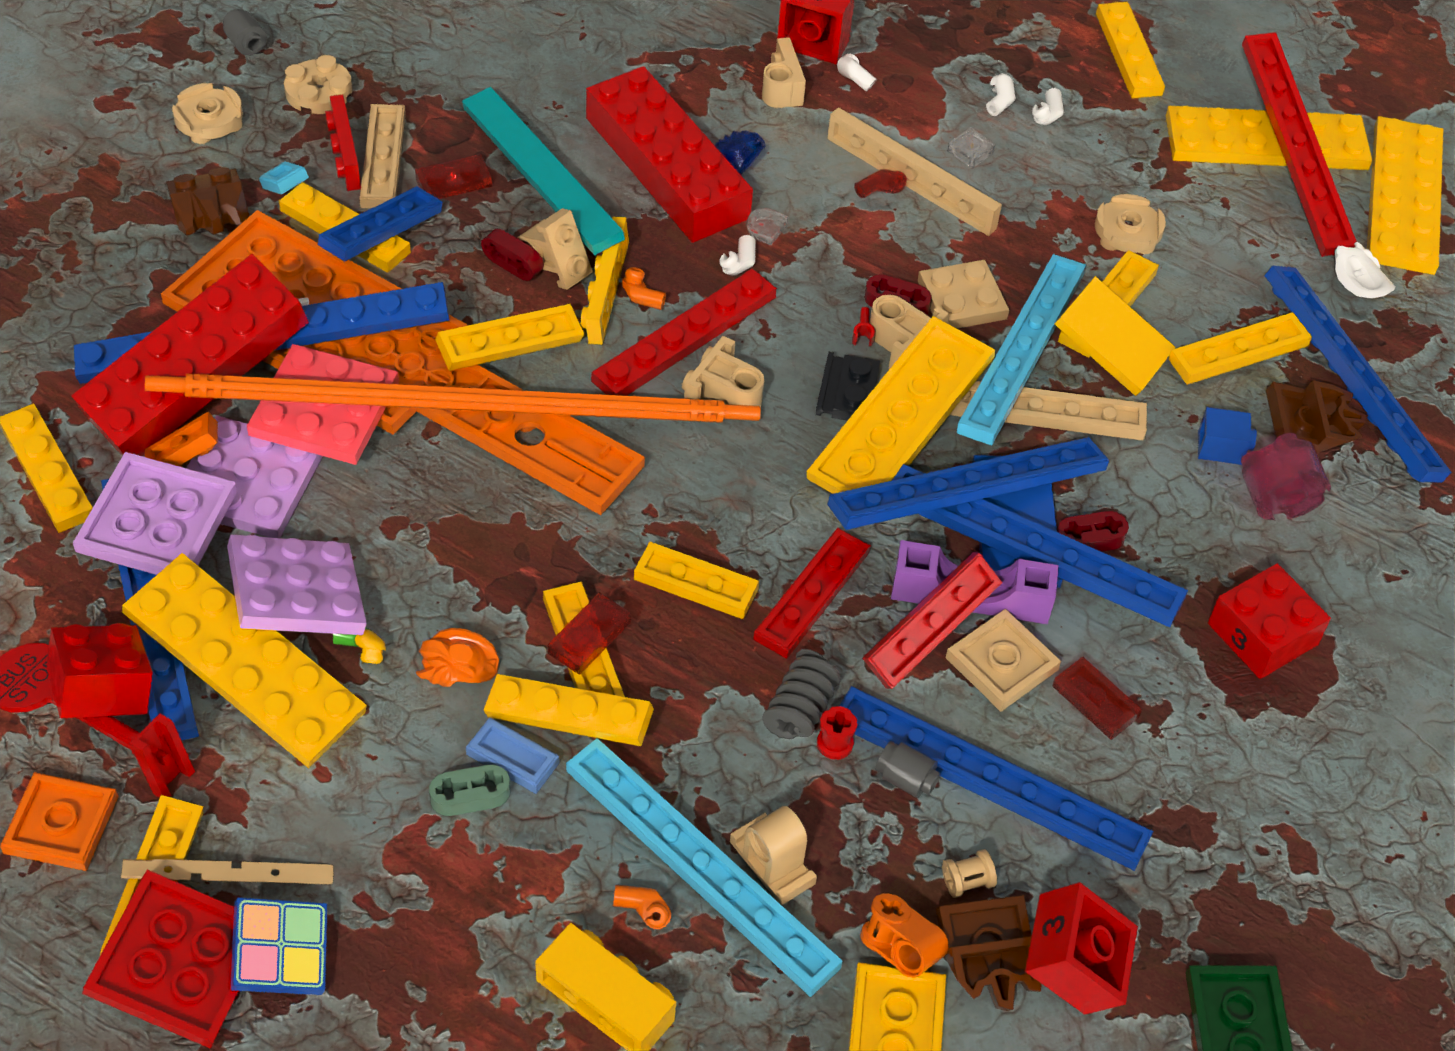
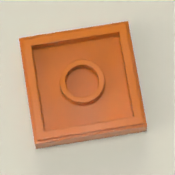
(59, 821)

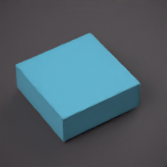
(283, 177)

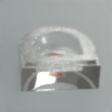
(766, 225)

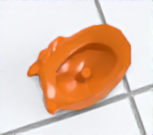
(458, 657)

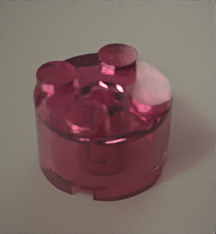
(1285, 477)

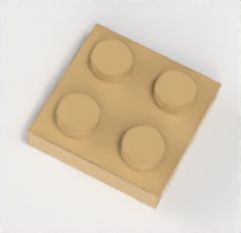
(965, 293)
(1003, 660)

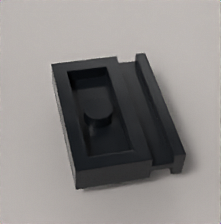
(846, 385)

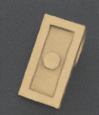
(783, 77)

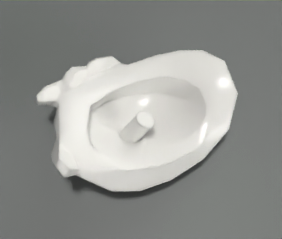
(1361, 272)

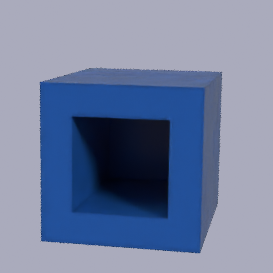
(1225, 435)

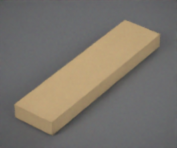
(382, 154)

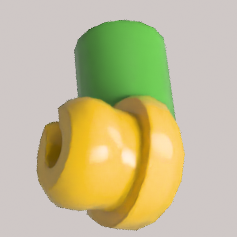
(370, 642)

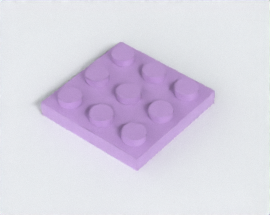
(266, 475)
(154, 514)
(295, 585)

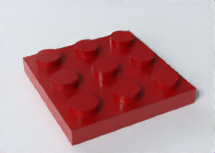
(169, 960)

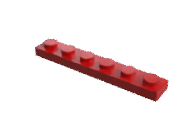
(684, 334)

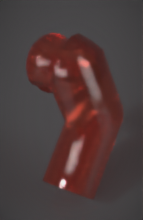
(881, 181)

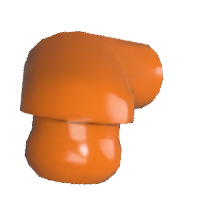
(639, 293)
(646, 902)

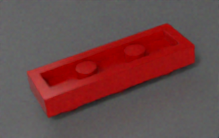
(343, 143)

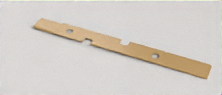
(223, 872)

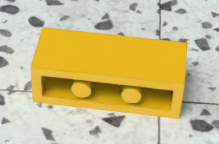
(606, 989)

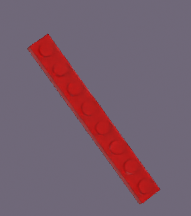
(1298, 143)

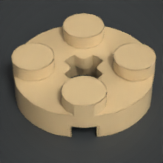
(302, 81)
(224, 113)
(1146, 222)

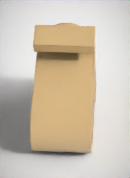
(560, 247)
(899, 323)
(724, 377)
(776, 852)

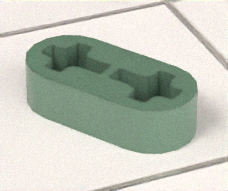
(469, 790)

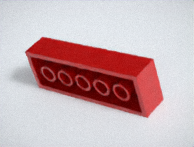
(668, 154)
(214, 334)

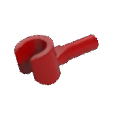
(864, 328)

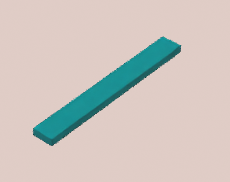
(542, 169)

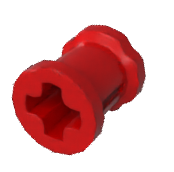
(836, 733)

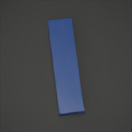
(380, 223)

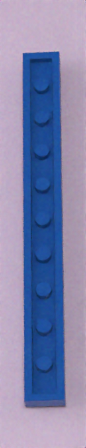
(326, 323)

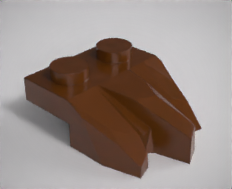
(208, 200)
(1315, 413)
(989, 947)

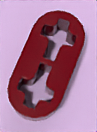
(512, 254)
(903, 289)
(1091, 532)

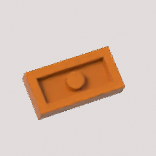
(187, 442)

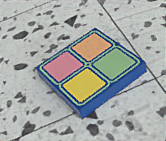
(279, 946)

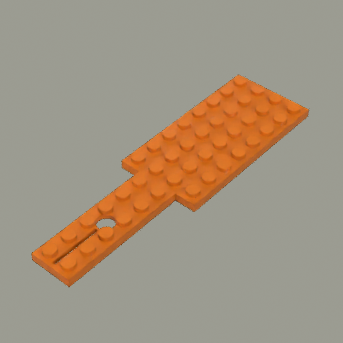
(414, 354)

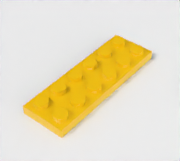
(1249, 138)
(1406, 195)
(903, 409)
(248, 667)

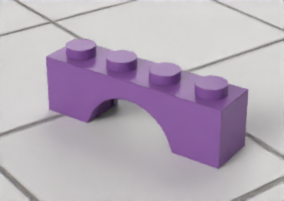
(1025, 590)

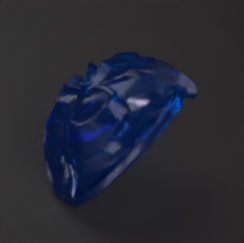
(741, 149)

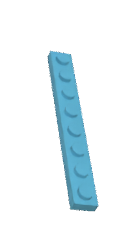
(1020, 350)
(705, 867)

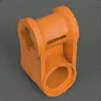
(904, 937)

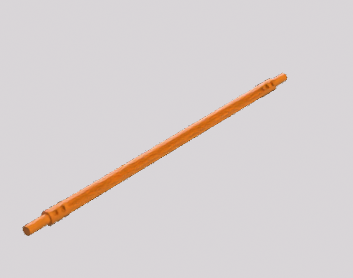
(450, 398)

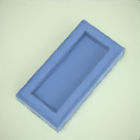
(521, 757)

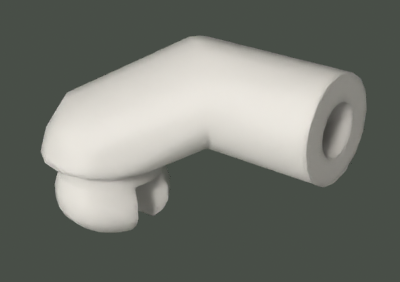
(849, 67)
(1005, 94)
(1050, 110)
(743, 259)

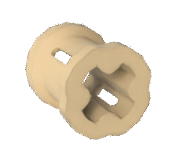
(969, 873)

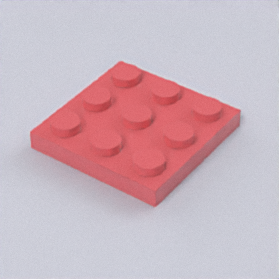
(321, 428)

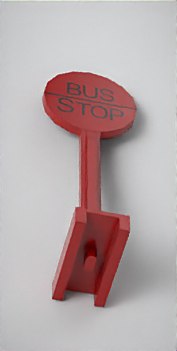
(156, 748)

